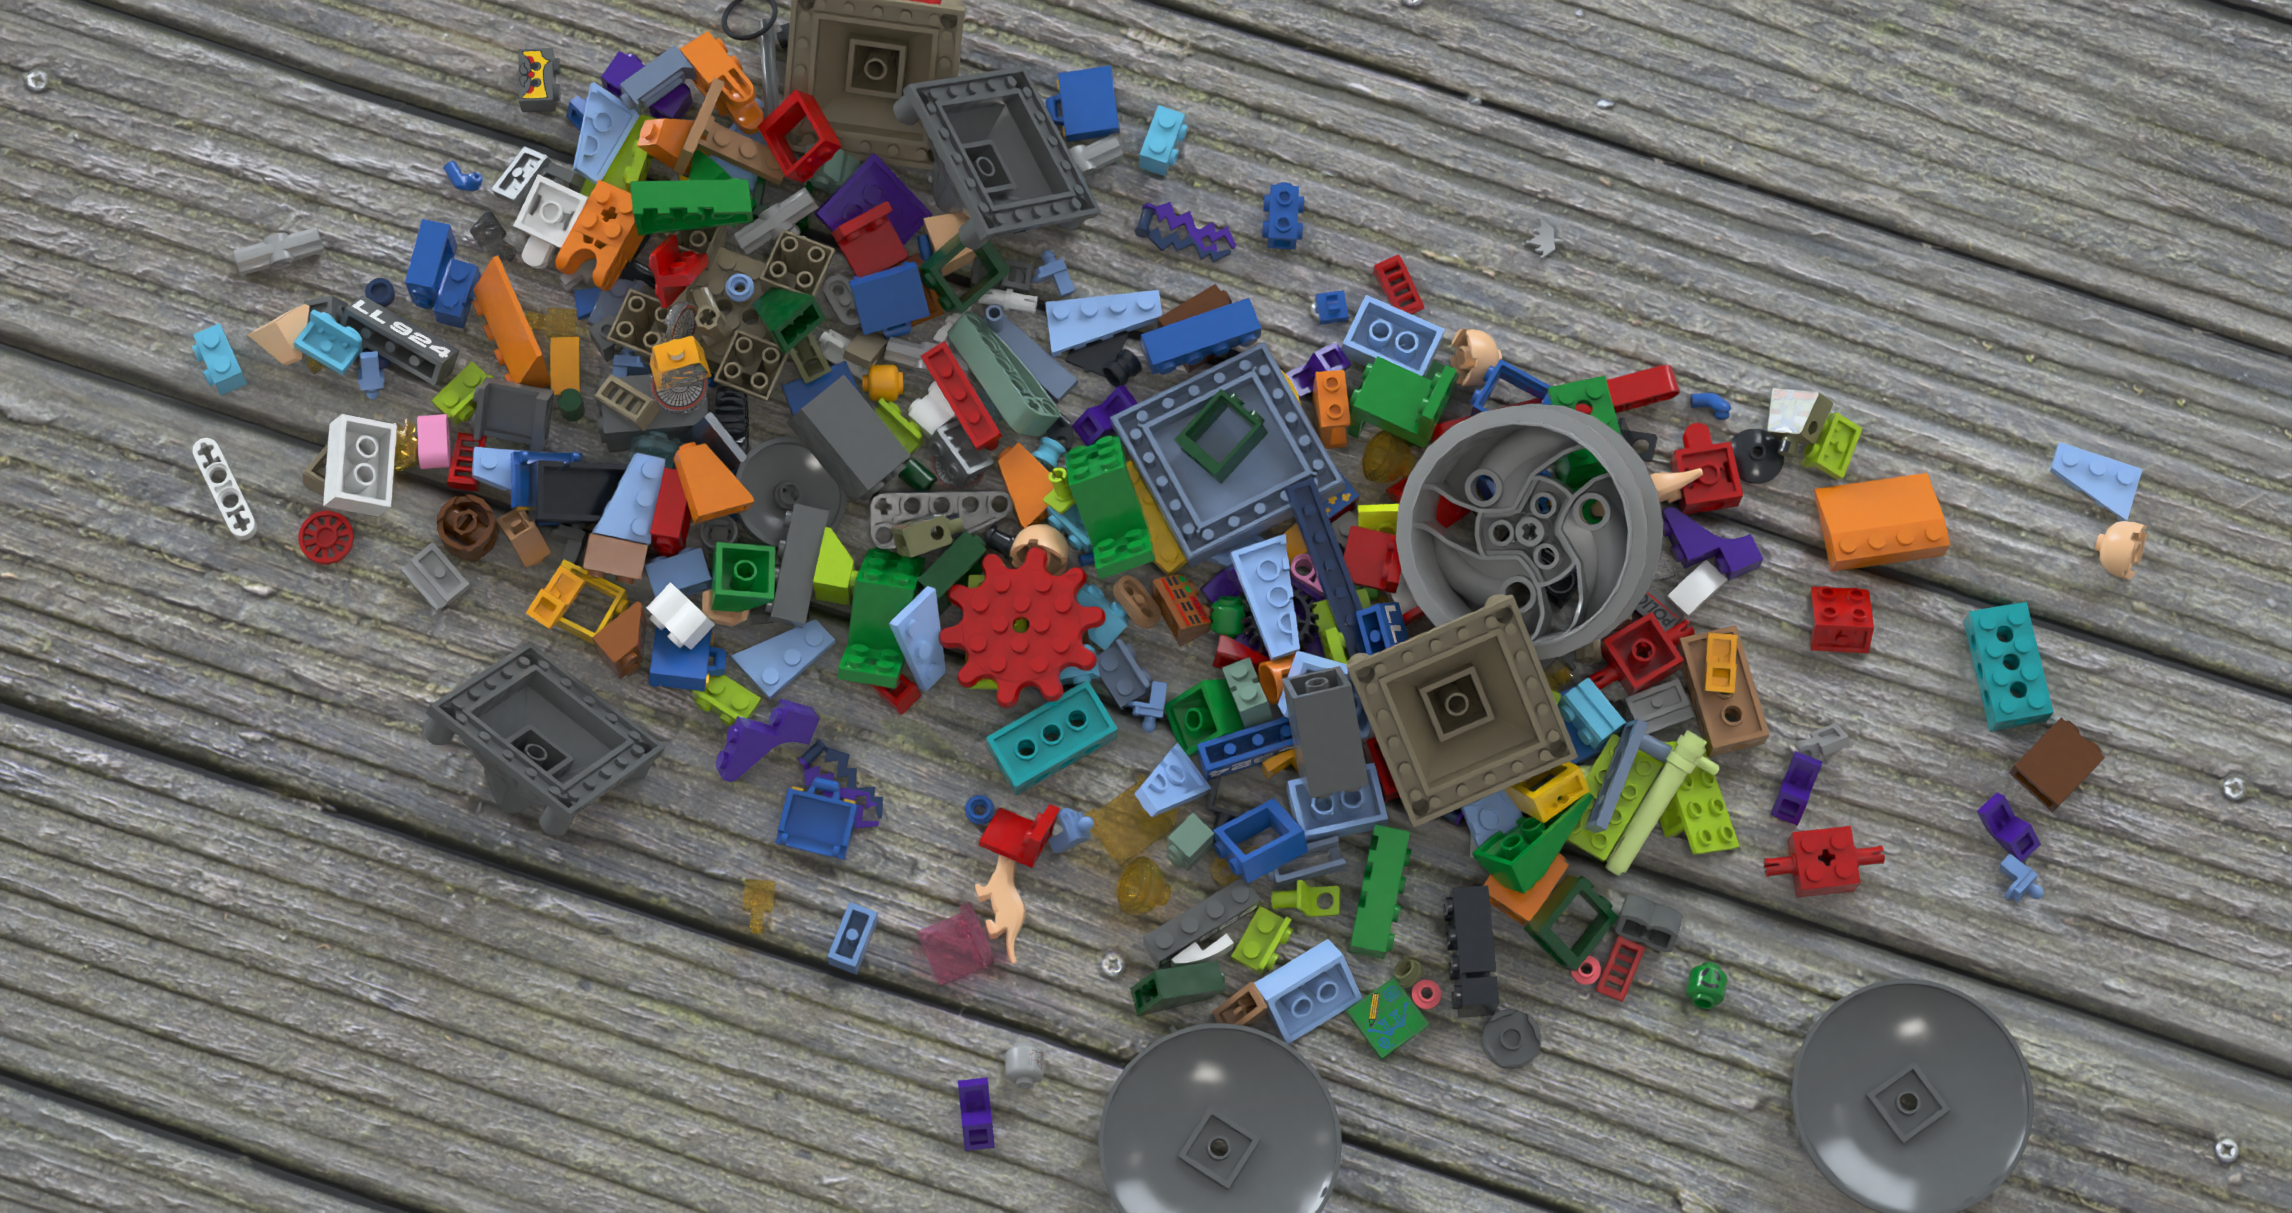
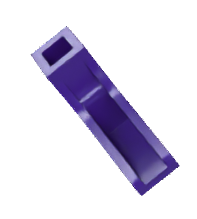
(1695, 544)
(752, 739)

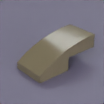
(866, 349)

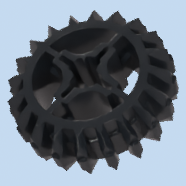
(733, 414)
(1306, 627)

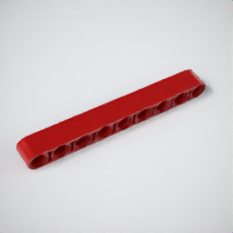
(1626, 392)

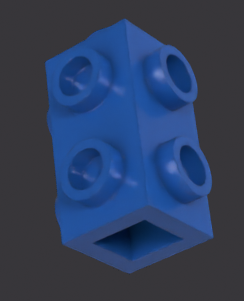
(1283, 208)

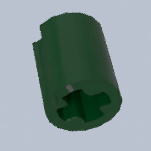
(571, 405)
(917, 476)

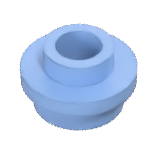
(736, 280)

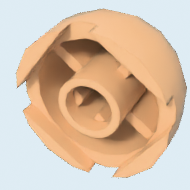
(1474, 356)
(1048, 539)
(2121, 548)

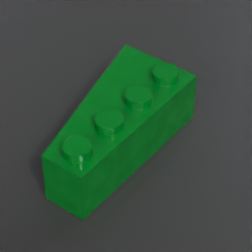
(690, 204)
(1379, 892)

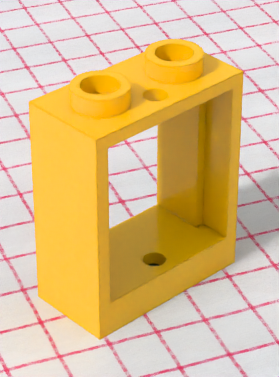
(618, 606)
(1543, 802)

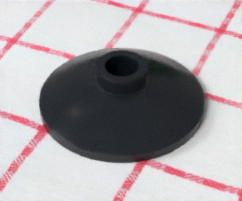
(1753, 468)

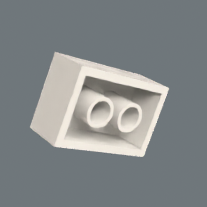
(360, 465)

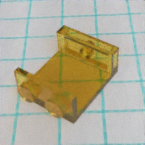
(1127, 827)

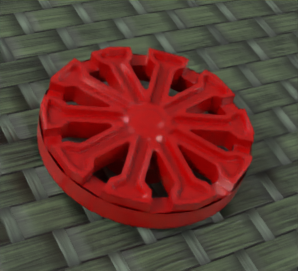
(326, 537)

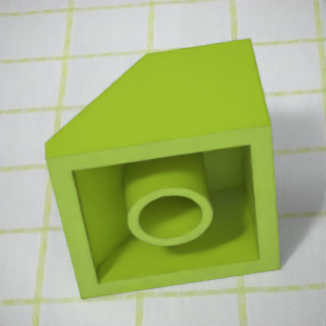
(834, 571)

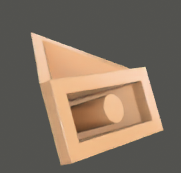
(279, 335)

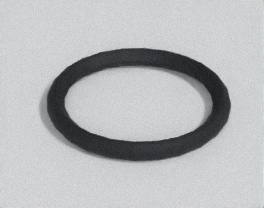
(751, 36)

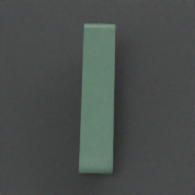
(1003, 376)

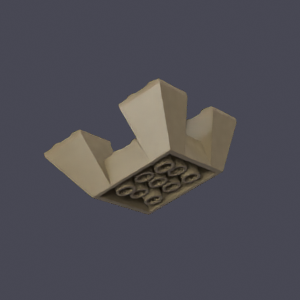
(750, 357)

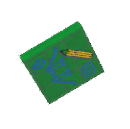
(1387, 1018)

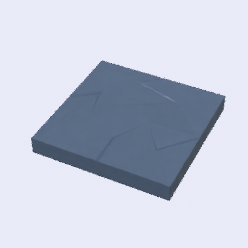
(1193, 504)

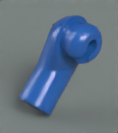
(462, 181)
(1713, 401)

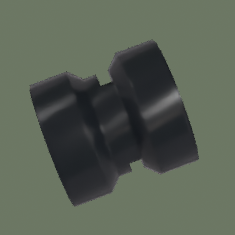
(1122, 368)

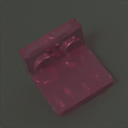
(956, 946)

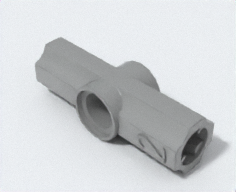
(1096, 155)
(775, 219)
(279, 251)
(908, 354)

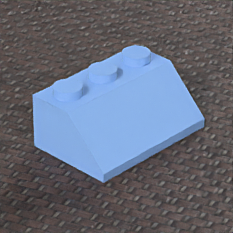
(1308, 991)

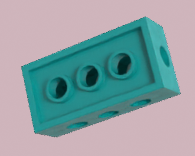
(1995, 679)
(1051, 718)

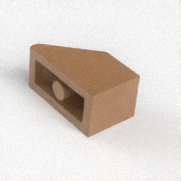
(523, 537)

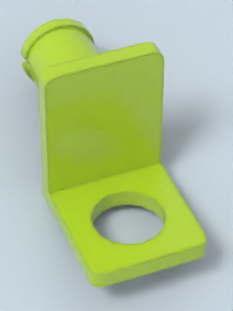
(1060, 497)
(1306, 899)

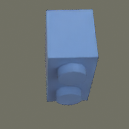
(685, 571)
(853, 938)

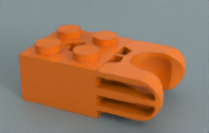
(738, 94)
(603, 233)

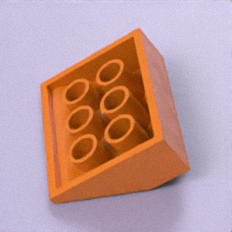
(509, 328)
(1881, 522)

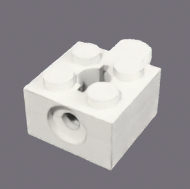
(548, 219)

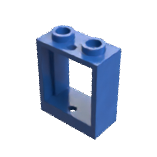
(429, 262)
(1513, 376)
(1268, 857)

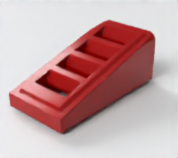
(1397, 263)
(463, 482)
(1231, 651)
(901, 697)
(1629, 945)

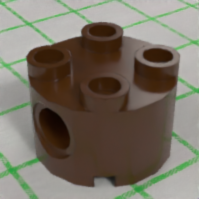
(467, 527)

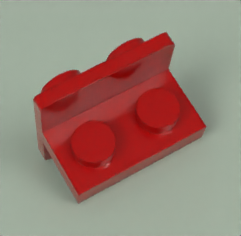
(674, 270)

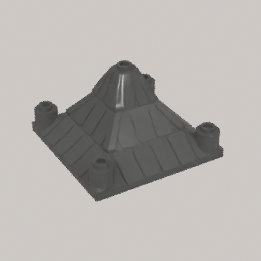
(997, 155)
(542, 737)

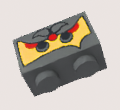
(538, 80)

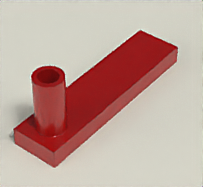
(962, 397)

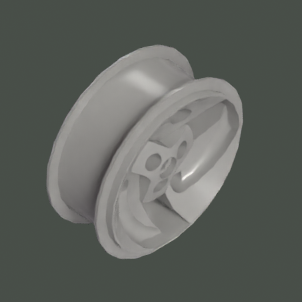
(1513, 447)

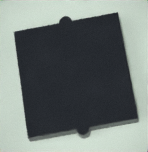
(1097, 353)

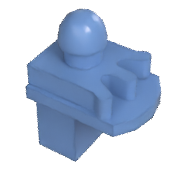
(1057, 270)
(628, 364)
(369, 374)
(1153, 709)
(1074, 832)
(2023, 878)

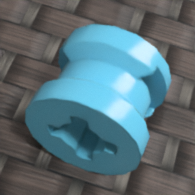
(1049, 453)

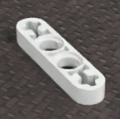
(223, 489)

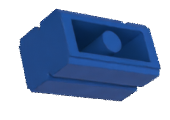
(456, 293)

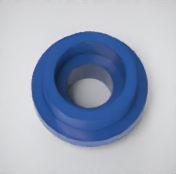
(983, 801)

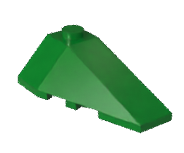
(1528, 850)

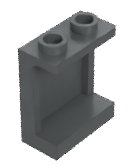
(513, 412)

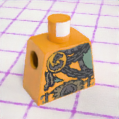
(678, 363)

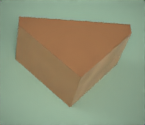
(1242, 1008)

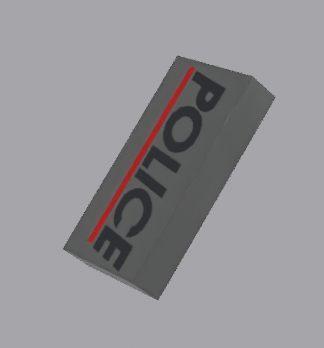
(1664, 611)

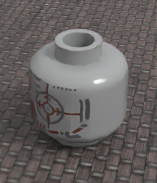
(1024, 1064)

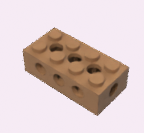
(1712, 707)

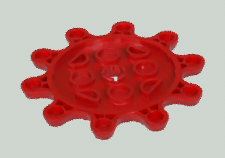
(1028, 657)

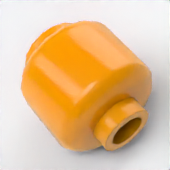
(883, 382)

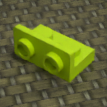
(458, 395)
(906, 432)
(1833, 447)
(726, 699)
(1261, 940)

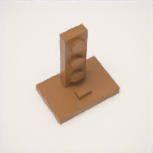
(727, 143)

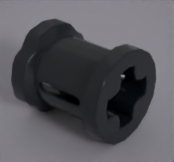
(999, 541)

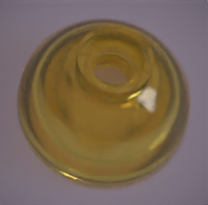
(1387, 458)
(1142, 887)

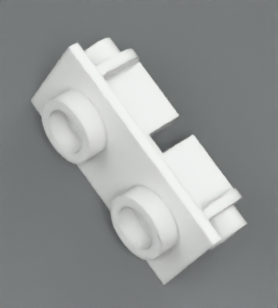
(833, 348)

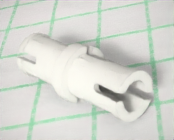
(1010, 300)

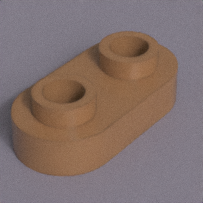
(1137, 602)

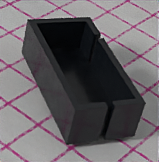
(571, 494)
(1472, 951)

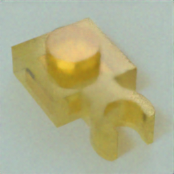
(406, 447)

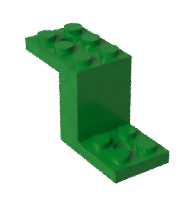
(1400, 401)
(1582, 465)
(1109, 506)
(880, 593)

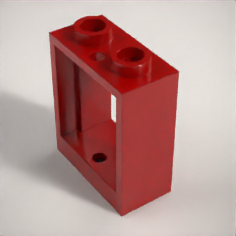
(776, 126)
(671, 516)

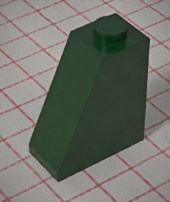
(788, 316)
(1177, 987)

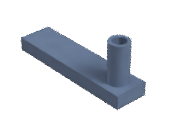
(1046, 370)
(1631, 740)

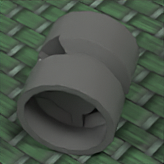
(718, 530)

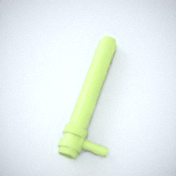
(1679, 764)

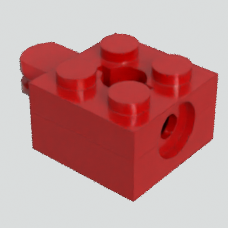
(1720, 481)

